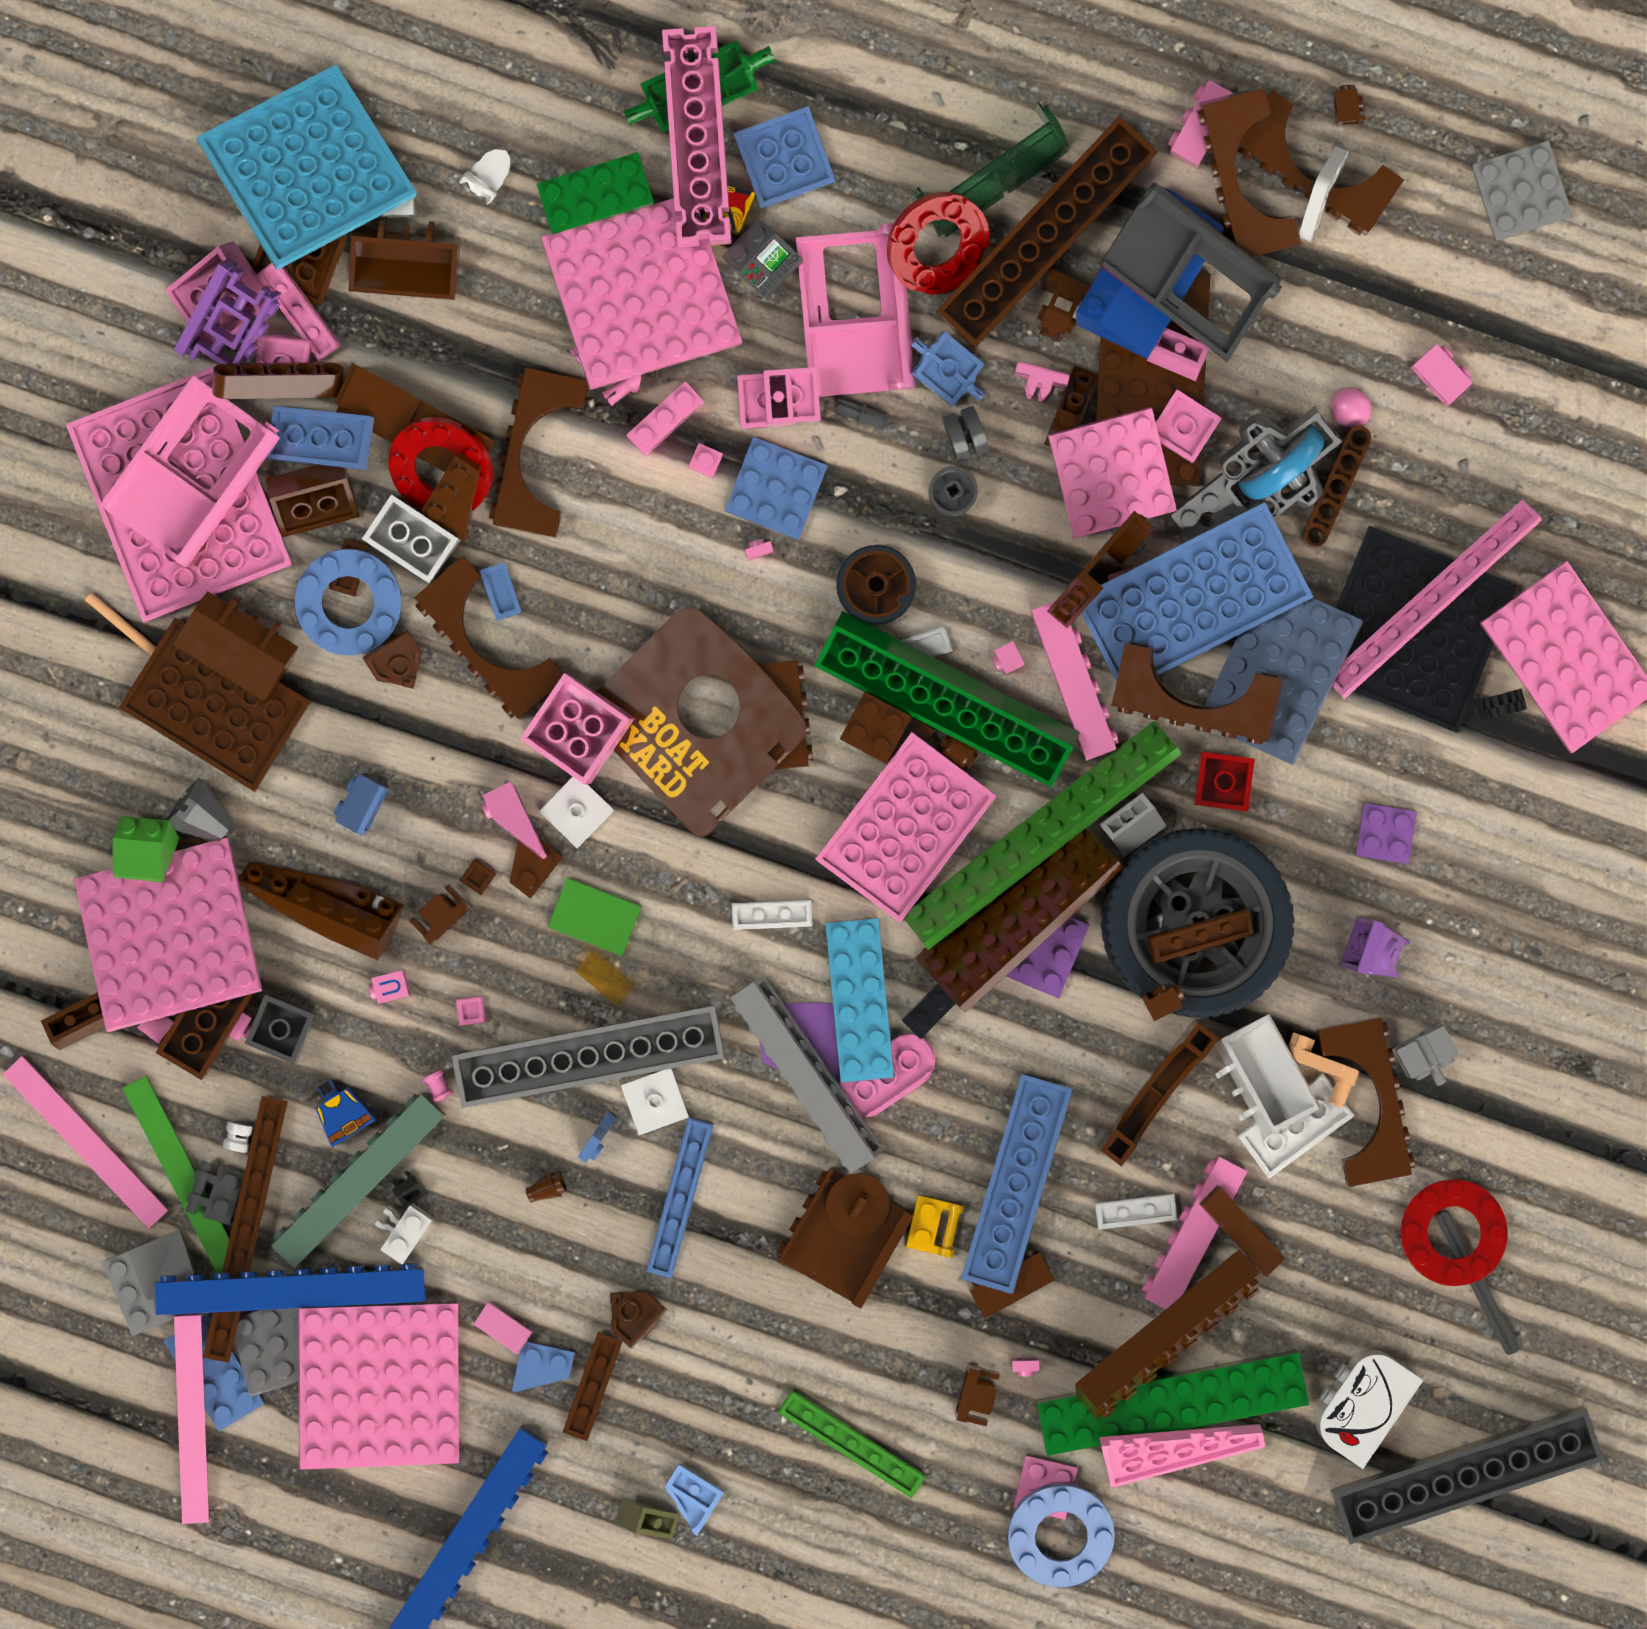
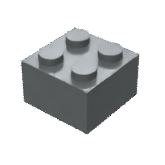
(281, 1028)

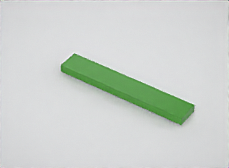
(851, 1443)

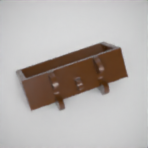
(404, 262)
(236, 645)

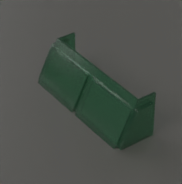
(1010, 168)

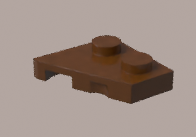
(530, 870)

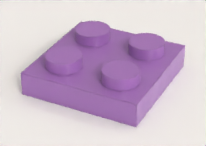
(1386, 833)

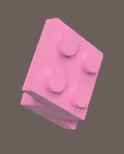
(778, 398)

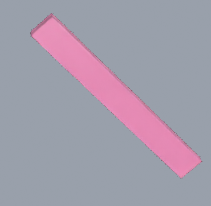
(85, 1142)
(191, 1418)

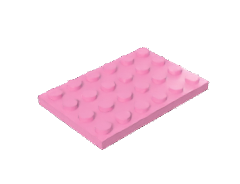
(1568, 656)
(905, 827)

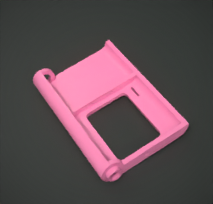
(859, 352)
(167, 503)

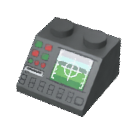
(762, 258)

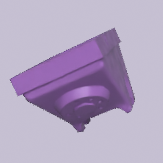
(1373, 948)

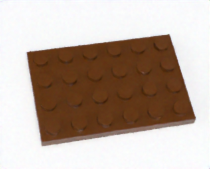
(212, 713)

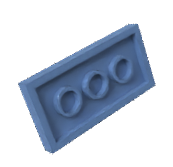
(321, 437)
(224, 1384)

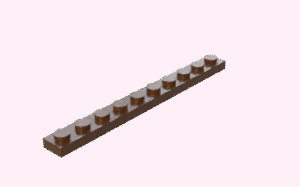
(247, 1218)

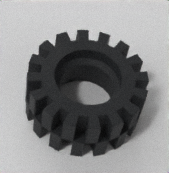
(1501, 705)

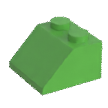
(143, 848)

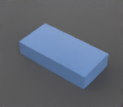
(500, 591)

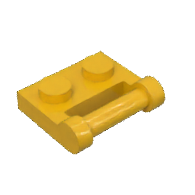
(926, 1222)

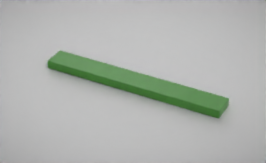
(176, 1165)

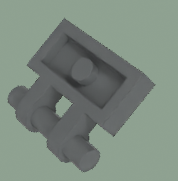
(222, 1195)

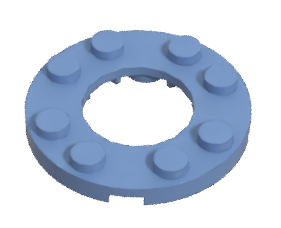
(358, 565)
(1060, 1498)

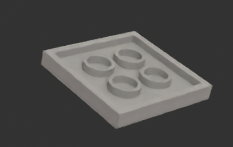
(1521, 191)
(268, 1349)

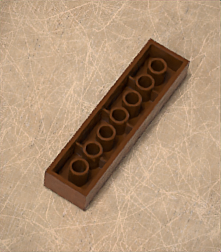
(1168, 1335)

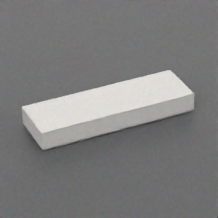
(772, 914)
(1136, 1211)

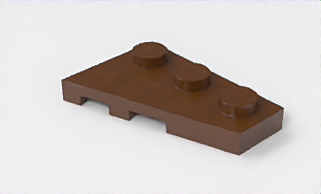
(454, 496)

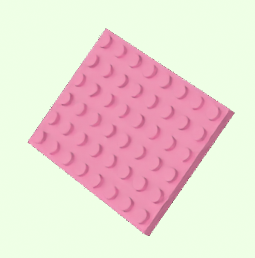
(242, 544)

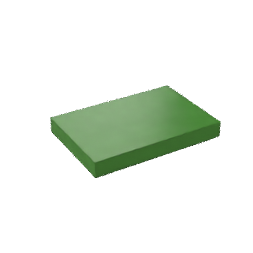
(594, 916)

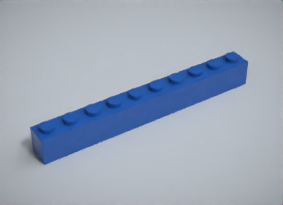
(289, 1290)
(472, 1531)

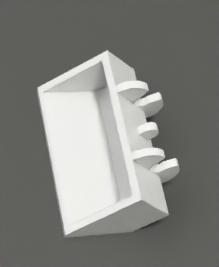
(1266, 1076)

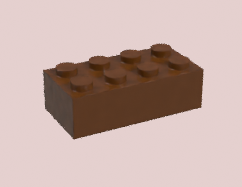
(201, 1035)

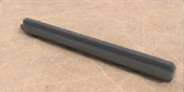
(1480, 1287)

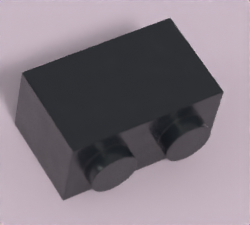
(928, 1011)

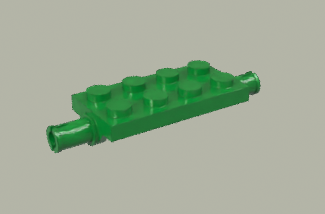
(735, 82)

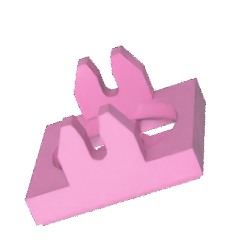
(1040, 378)

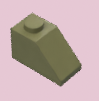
(647, 1518)

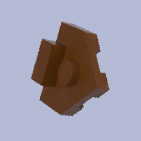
(395, 660)
(634, 1315)

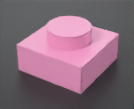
(705, 460)
(758, 549)
(242, 1027)
(1025, 1366)

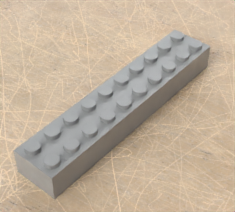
(588, 1056)

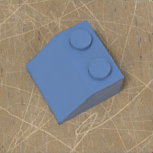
(361, 804)

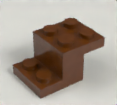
(880, 728)

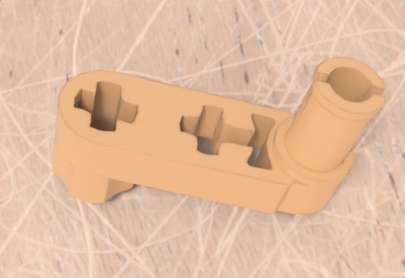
(1301, 1049)

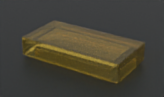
(603, 977)

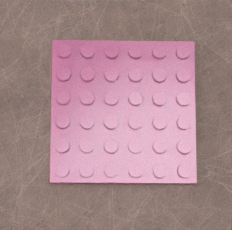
(638, 296)
(171, 941)
(378, 1385)

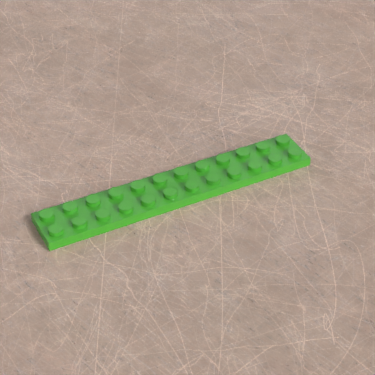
(1041, 834)

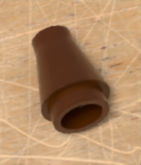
(546, 1188)

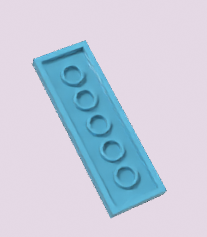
(859, 1000)

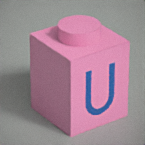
(389, 987)

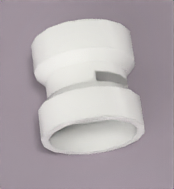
(240, 1142)

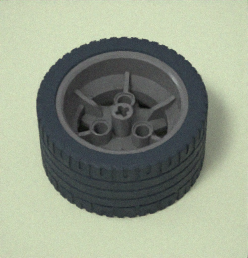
(1214, 857)

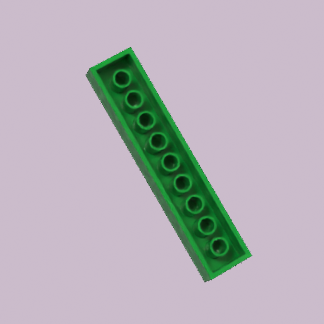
(947, 699)
(1179, 1402)

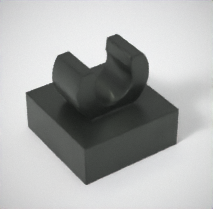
(409, 1190)

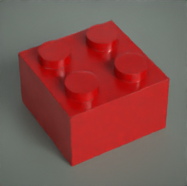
(1223, 781)

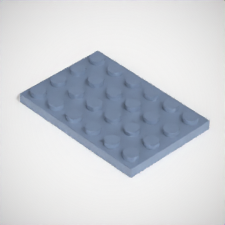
(1303, 647)

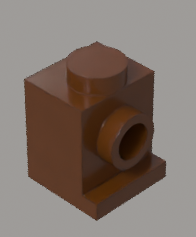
(1348, 105)
(1163, 1001)

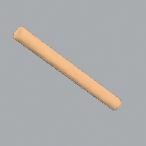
(120, 623)

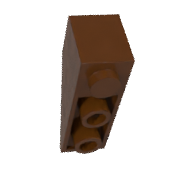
(1073, 401)

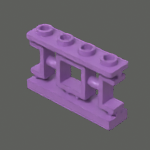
(210, 311)

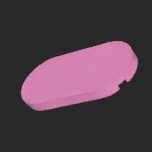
(912, 1066)

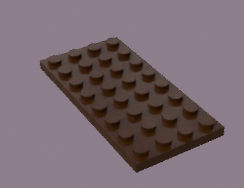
(1133, 383)
(1018, 920)

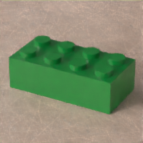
(595, 193)

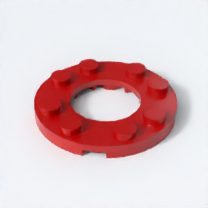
(953, 272)
(440, 433)
(1443, 1269)

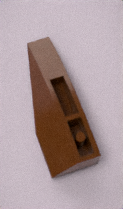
(327, 906)

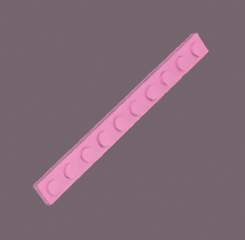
(1435, 597)

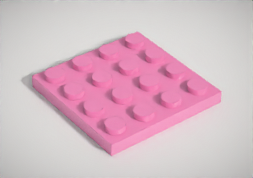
(1111, 471)

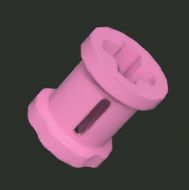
(437, 1086)

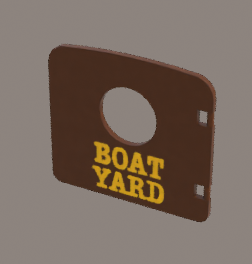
(689, 770)

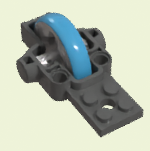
(1264, 472)

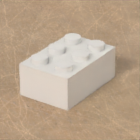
(411, 539)

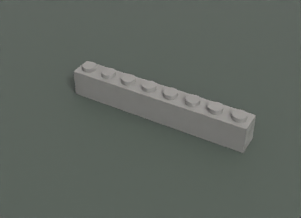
(806, 1074)

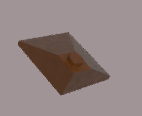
(311, 272)

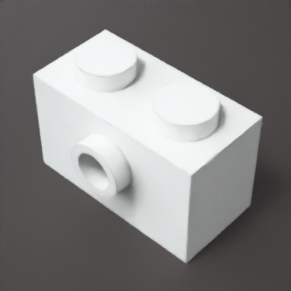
(1133, 825)

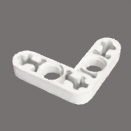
(1320, 192)

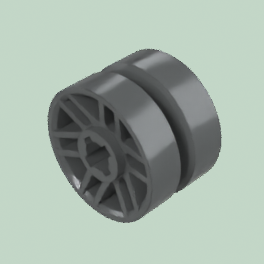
(965, 434)
(965, 485)

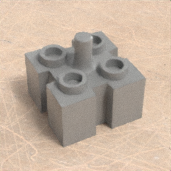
(1425, 1053)

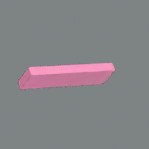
(300, 311)

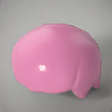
(1350, 407)

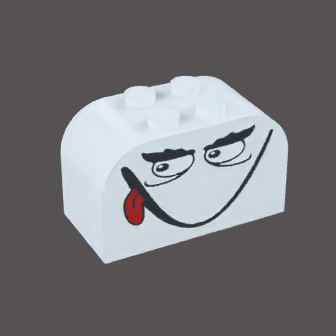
(1364, 1403)

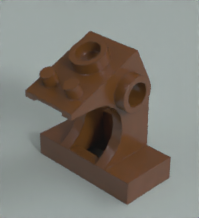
(1053, 319)

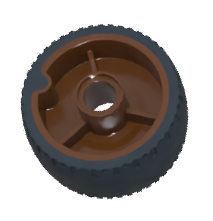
(872, 606)

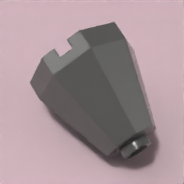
(201, 813)

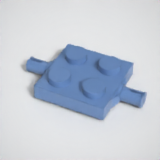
(947, 368)

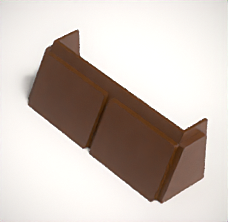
(394, 410)

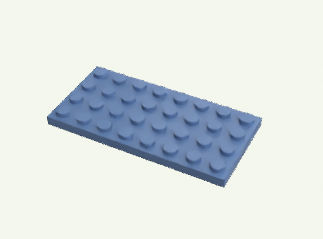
(1199, 592)

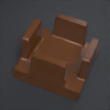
(441, 915)
(976, 1395)

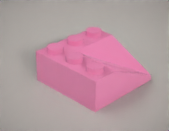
(577, 729)

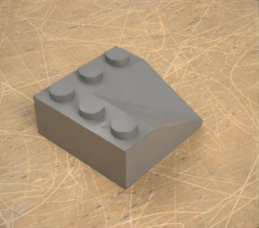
(134, 1275)

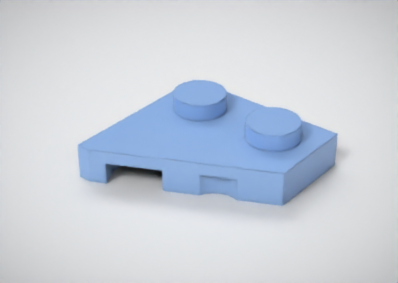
(693, 1496)

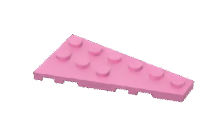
(1153, 1454)

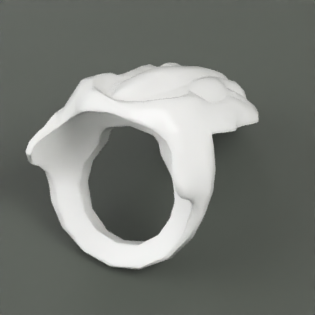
(488, 174)

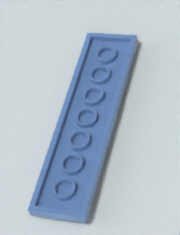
(1017, 1184)

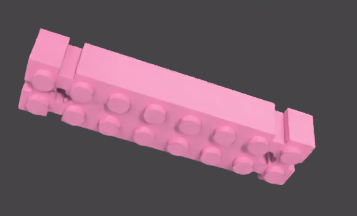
(696, 136)

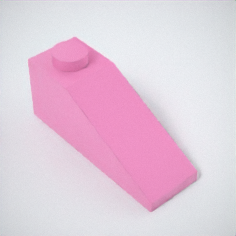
(509, 813)

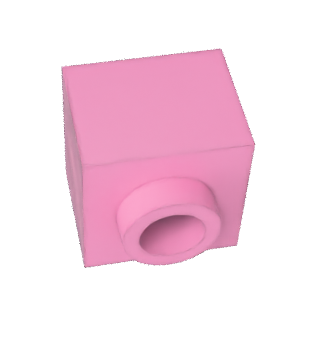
(1007, 658)

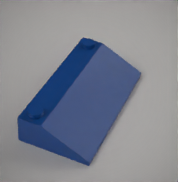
(1123, 315)

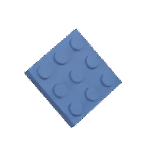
(784, 157)
(776, 488)

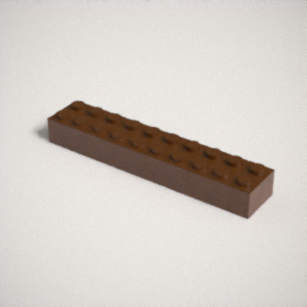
(1046, 232)

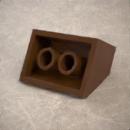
(311, 498)

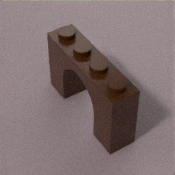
(788, 677)

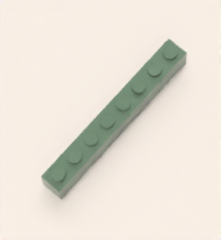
(358, 1180)

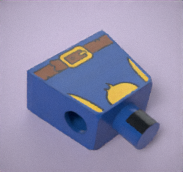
(342, 1113)

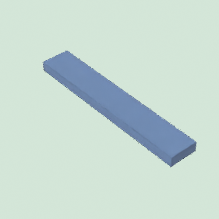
(679, 1197)

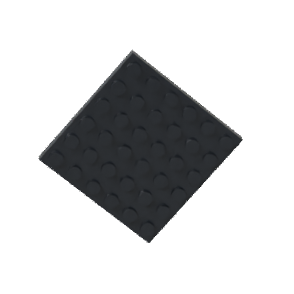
(1444, 661)

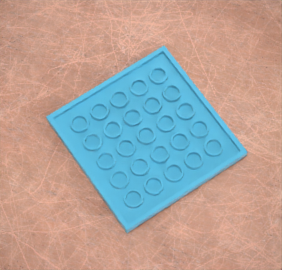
(306, 167)

